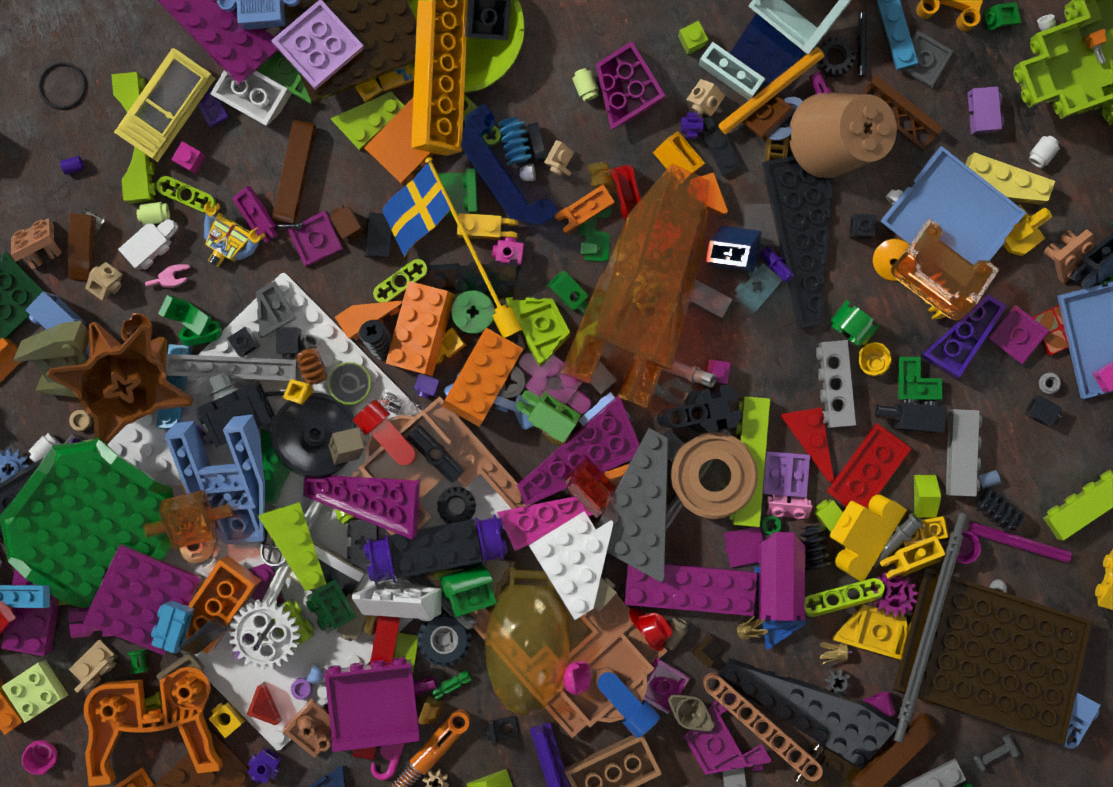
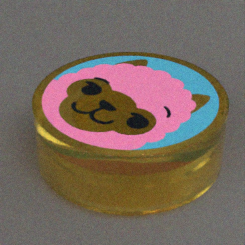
(370, 625)

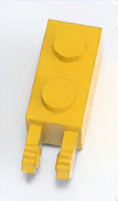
(485, 226)
(915, 557)

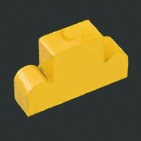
(865, 534)

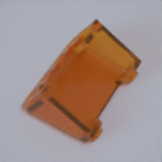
(941, 273)

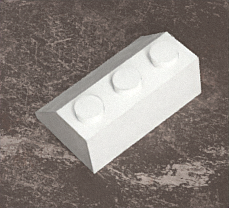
(255, 97)

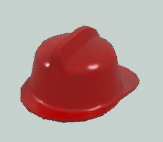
(652, 627)

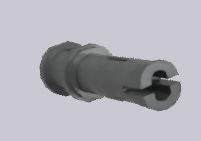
(903, 534)

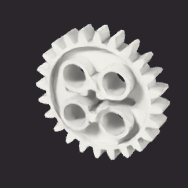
(280, 644)

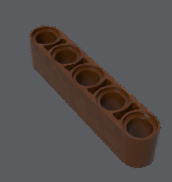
(294, 172)
(897, 754)

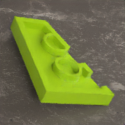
(368, 119)

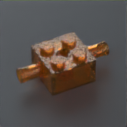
(188, 519)

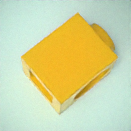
(235, 718)

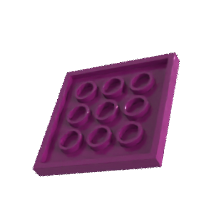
(133, 594)

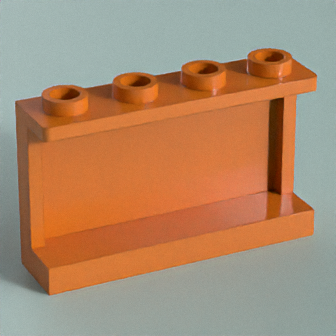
(393, 147)

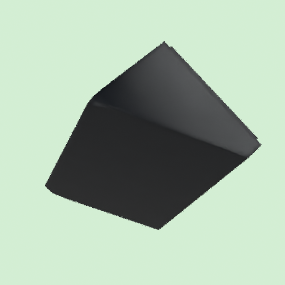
(204, 636)

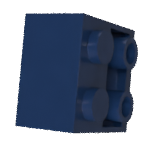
(734, 249)

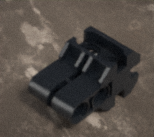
(709, 411)

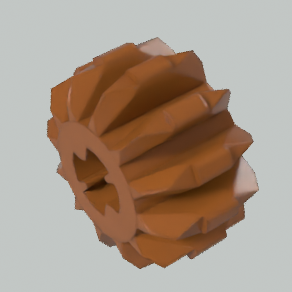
(312, 366)

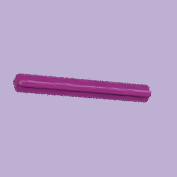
(1020, 542)

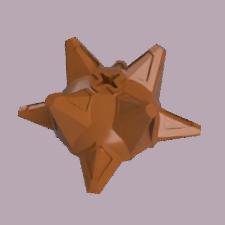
(121, 380)

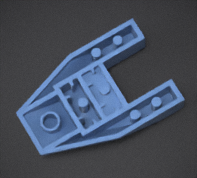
(236, 483)

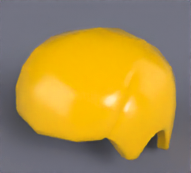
(874, 359)

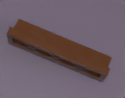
(908, 110)

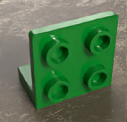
(461, 191)

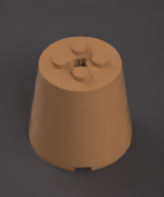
(841, 133)

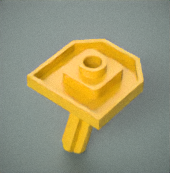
(1026, 233)

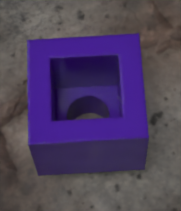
(426, 385)

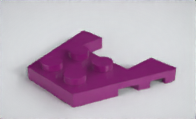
(717, 749)

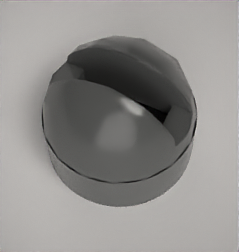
(309, 342)

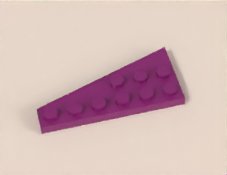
(220, 35)

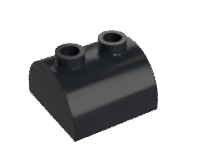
(487, 19)

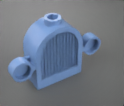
(258, 13)

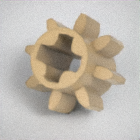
(438, 775)

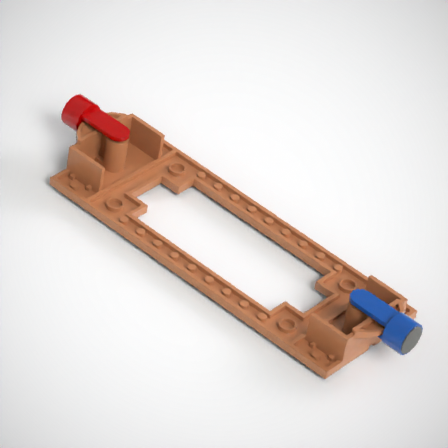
(614, 648)

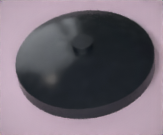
(304, 432)

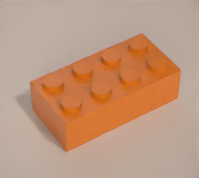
(420, 328)
(482, 377)
(222, 595)

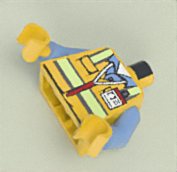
(227, 237)

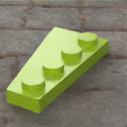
(292, 537)

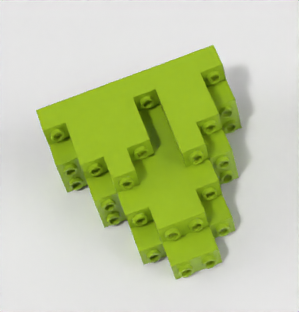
(1066, 68)

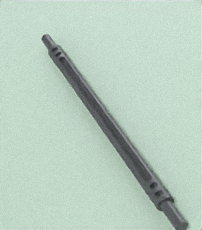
(930, 628)

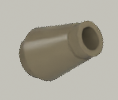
(679, 629)

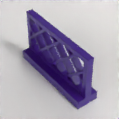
(549, 755)

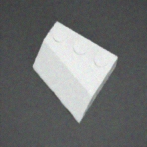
(399, 600)

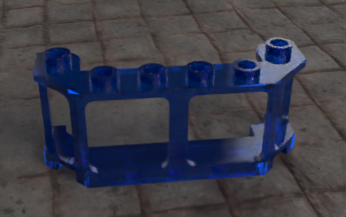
(493, 173)

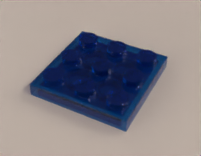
(766, 50)

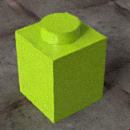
(692, 37)
(828, 514)

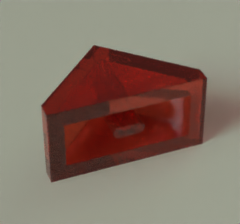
(263, 706)

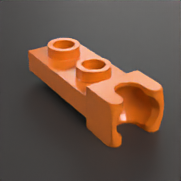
(585, 208)

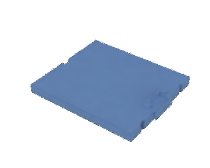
(964, 205)
(1089, 333)

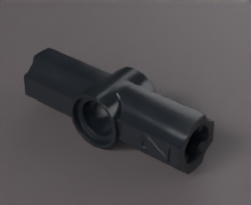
(425, 443)

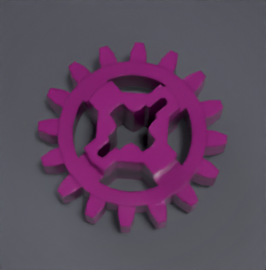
(892, 586)

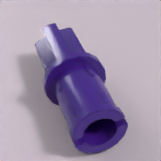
(776, 264)

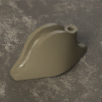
(690, 712)

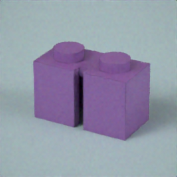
(986, 108)

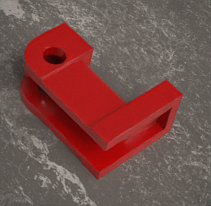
(626, 188)

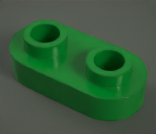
(212, 333)

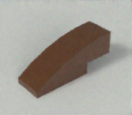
(81, 246)

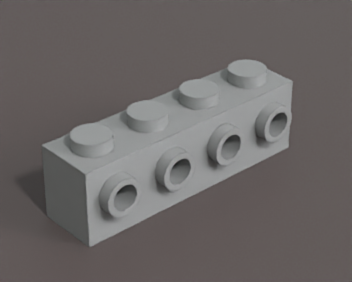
(963, 452)

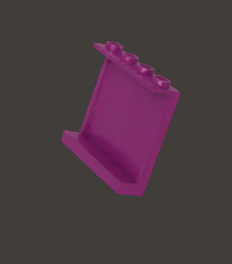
(371, 704)

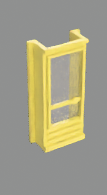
(165, 104)

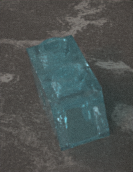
(768, 282)

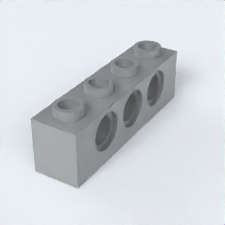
(842, 373)

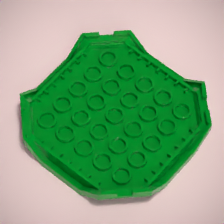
(77, 515)

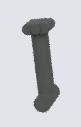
(1009, 746)

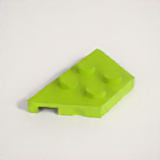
(541, 326)

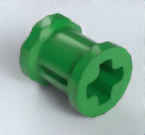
(142, 659)

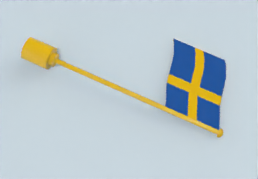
(420, 209)

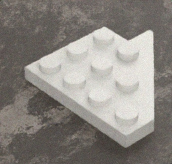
(575, 560)

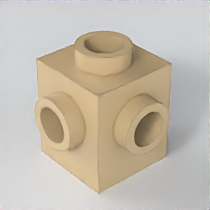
(705, 98)
(104, 276)

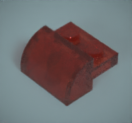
(590, 487)

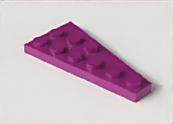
(604, 439)
(379, 501)

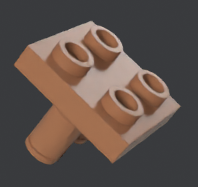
(27, 242)
(1071, 256)
(310, 728)

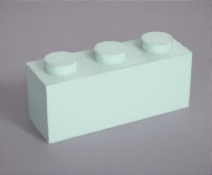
(731, 71)

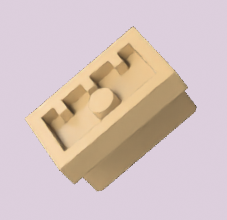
(93, 663)

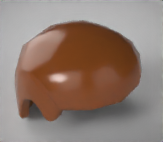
(132, 324)

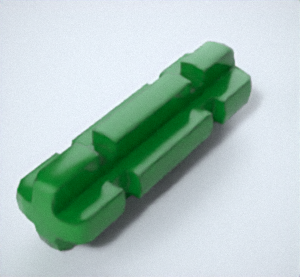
(451, 684)

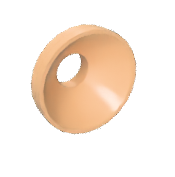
(204, 552)

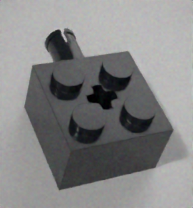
(914, 416)

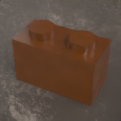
(347, 224)

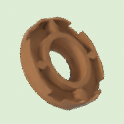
(686, 475)

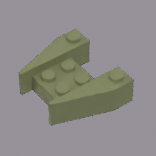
(55, 348)

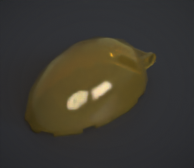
(527, 644)

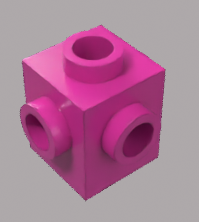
(508, 244)

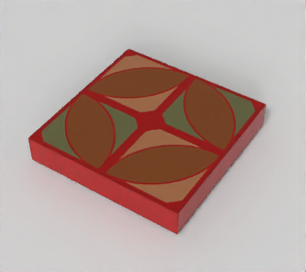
(1056, 338)

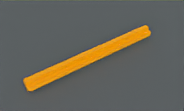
(771, 90)

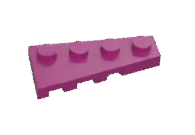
(534, 521)

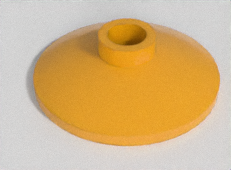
(884, 253)

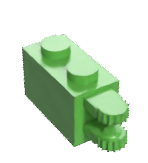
(549, 414)

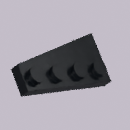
(469, 278)

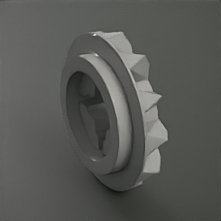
(513, 389)

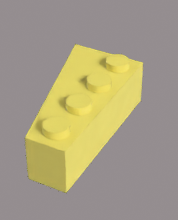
(1011, 181)

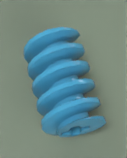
(514, 140)

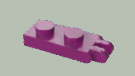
(255, 213)

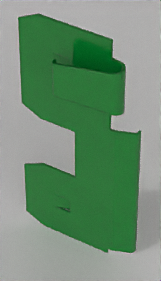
(596, 243)

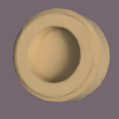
(80, 420)

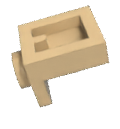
(559, 158)

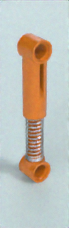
(431, 751)

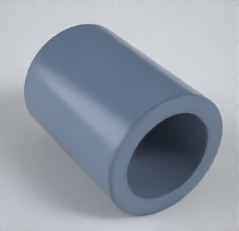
(989, 479)

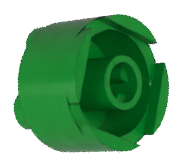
(465, 303)
(854, 323)

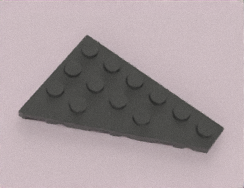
(641, 509)

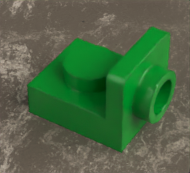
(1002, 16)

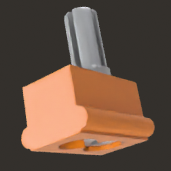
(1094, 41)

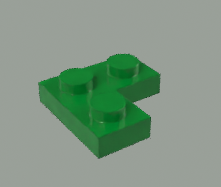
(912, 385)

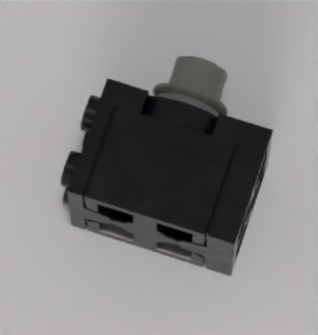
(232, 402)

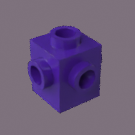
(267, 759)

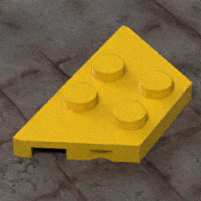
(874, 631)

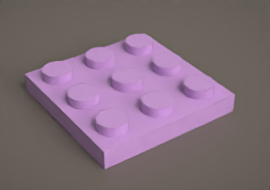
(317, 44)

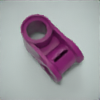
(882, 702)

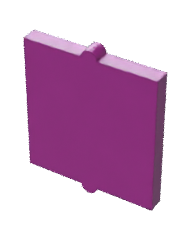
(743, 545)

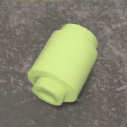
(585, 84)
(153, 213)

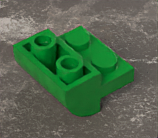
(468, 589)

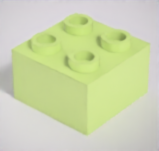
(35, 690)

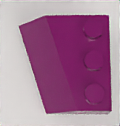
(627, 85)

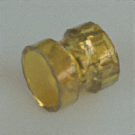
(599, 174)

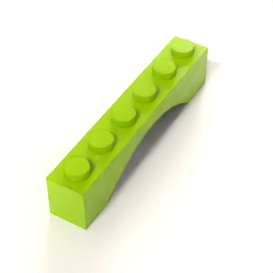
(137, 181)

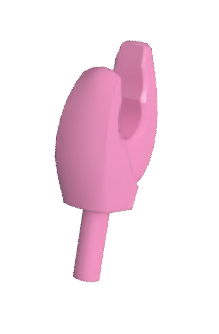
(167, 277)

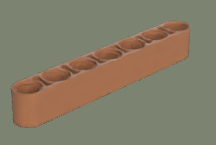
(769, 734)

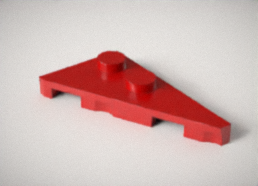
(811, 433)

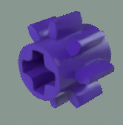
(691, 125)

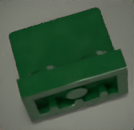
(330, 607)

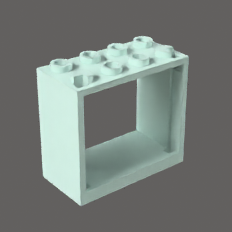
(793, 24)

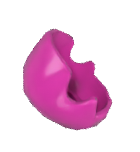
(577, 677)
(39, 757)

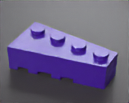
(961, 342)

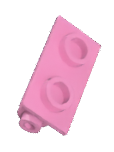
(798, 508)

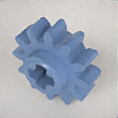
(13, 459)

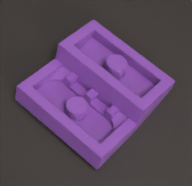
(786, 474)

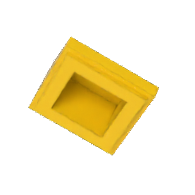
(298, 391)

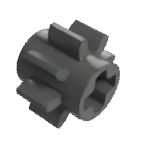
(843, 681)

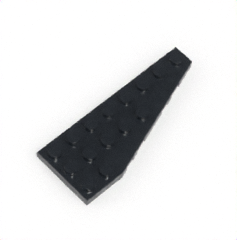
(801, 221)
(837, 722)

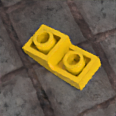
(933, 526)

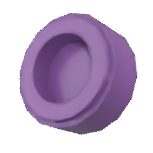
(301, 689)

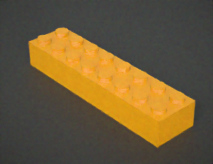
(439, 76)

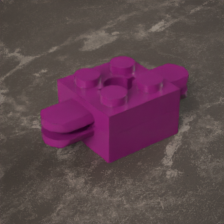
(550, 380)

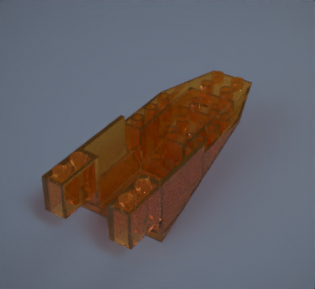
(646, 285)

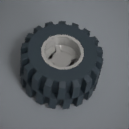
(443, 640)

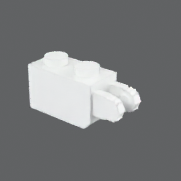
(148, 243)

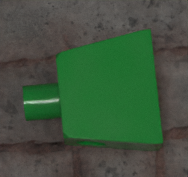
(562, 286)

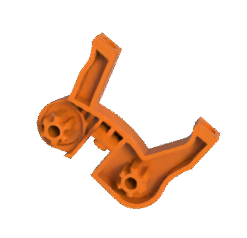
(122, 707)

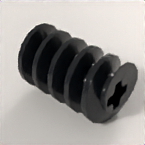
(376, 338)
(1000, 510)
(815, 546)

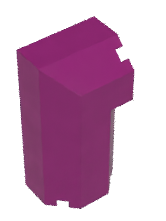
(781, 577)

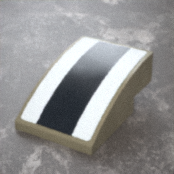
(338, 568)

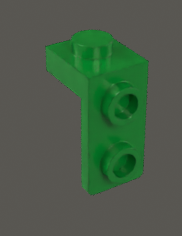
(185, 313)

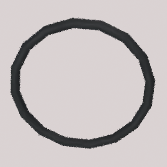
(57, 64)

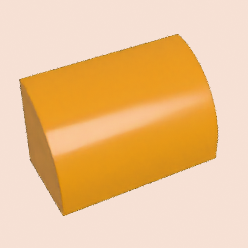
(679, 152)

